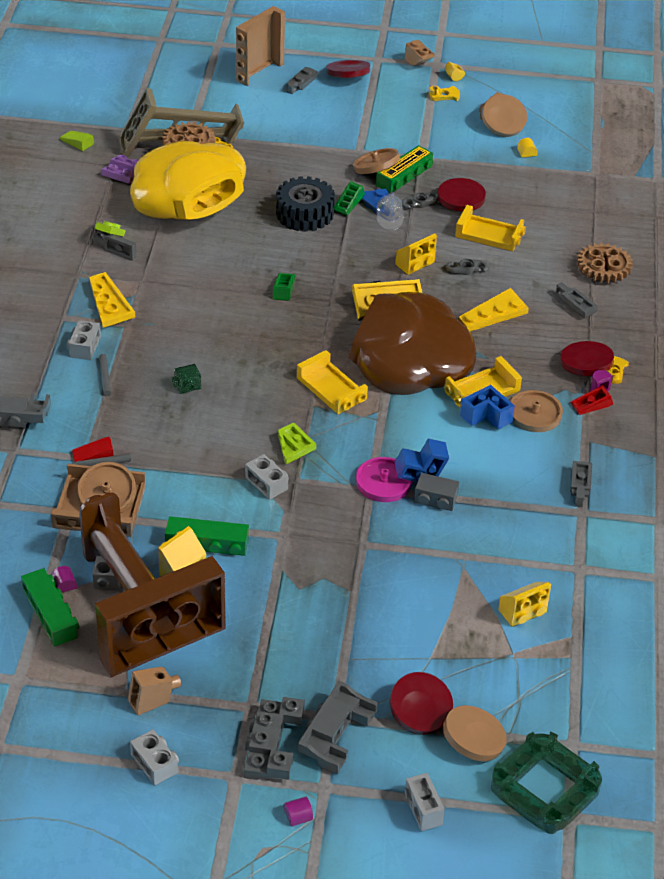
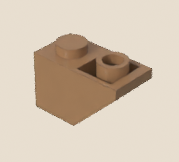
(417, 53)

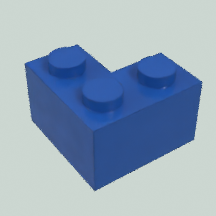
(487, 405)
(429, 460)

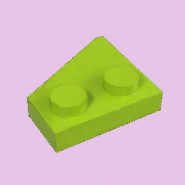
(110, 227)
(294, 442)

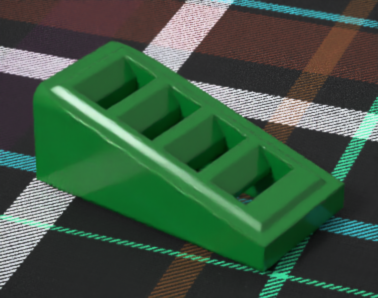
(352, 189)
(283, 286)

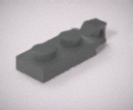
(302, 79)
(116, 245)
(576, 300)
(581, 481)

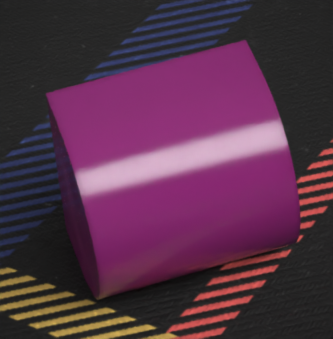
(601, 378)
(64, 578)
(298, 811)

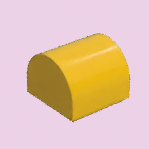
(454, 71)
(527, 148)

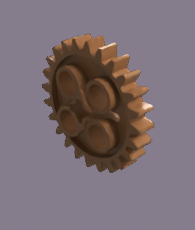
(188, 132)
(593, 263)

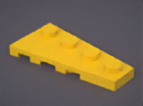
(109, 301)
(495, 310)

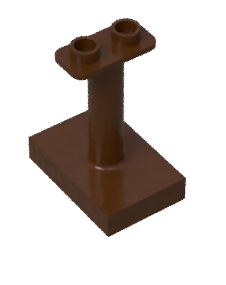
(151, 613)

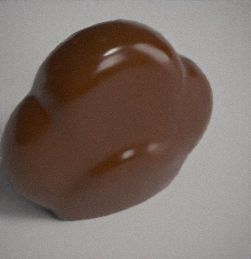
(412, 344)

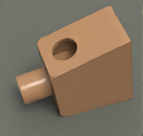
(151, 689)

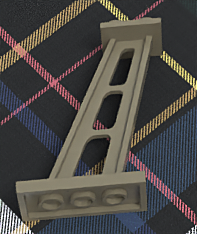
(146, 109)

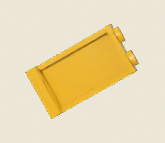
(489, 231)
(501, 377)
(330, 383)

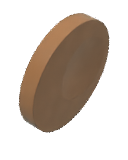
(504, 115)
(376, 161)
(536, 411)
(108, 478)
(474, 733)

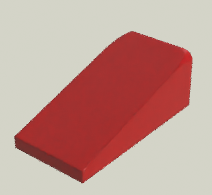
(592, 401)
(93, 450)

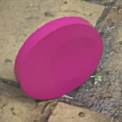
(379, 480)

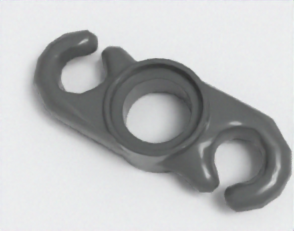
(420, 196)
(474, 266)

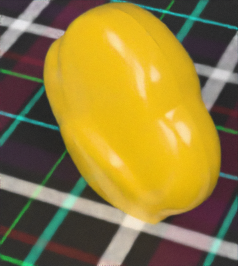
(187, 180)

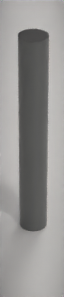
(105, 375)
(117, 459)

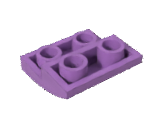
(120, 169)

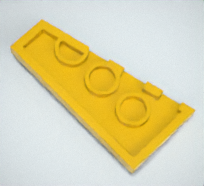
(366, 292)

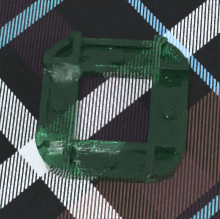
(545, 816)

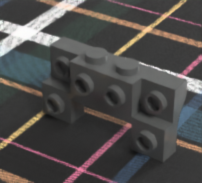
(17, 411)
(330, 723)
(266, 730)

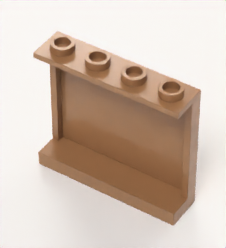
(260, 43)
(67, 511)

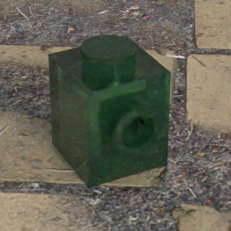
(187, 378)

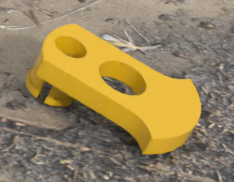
(436, 93)
(617, 369)

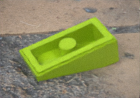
(78, 139)

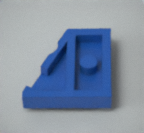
(372, 197)

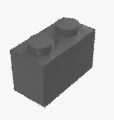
(436, 491)

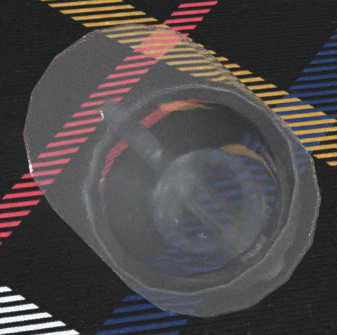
(390, 212)

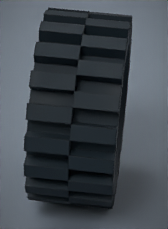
(305, 203)

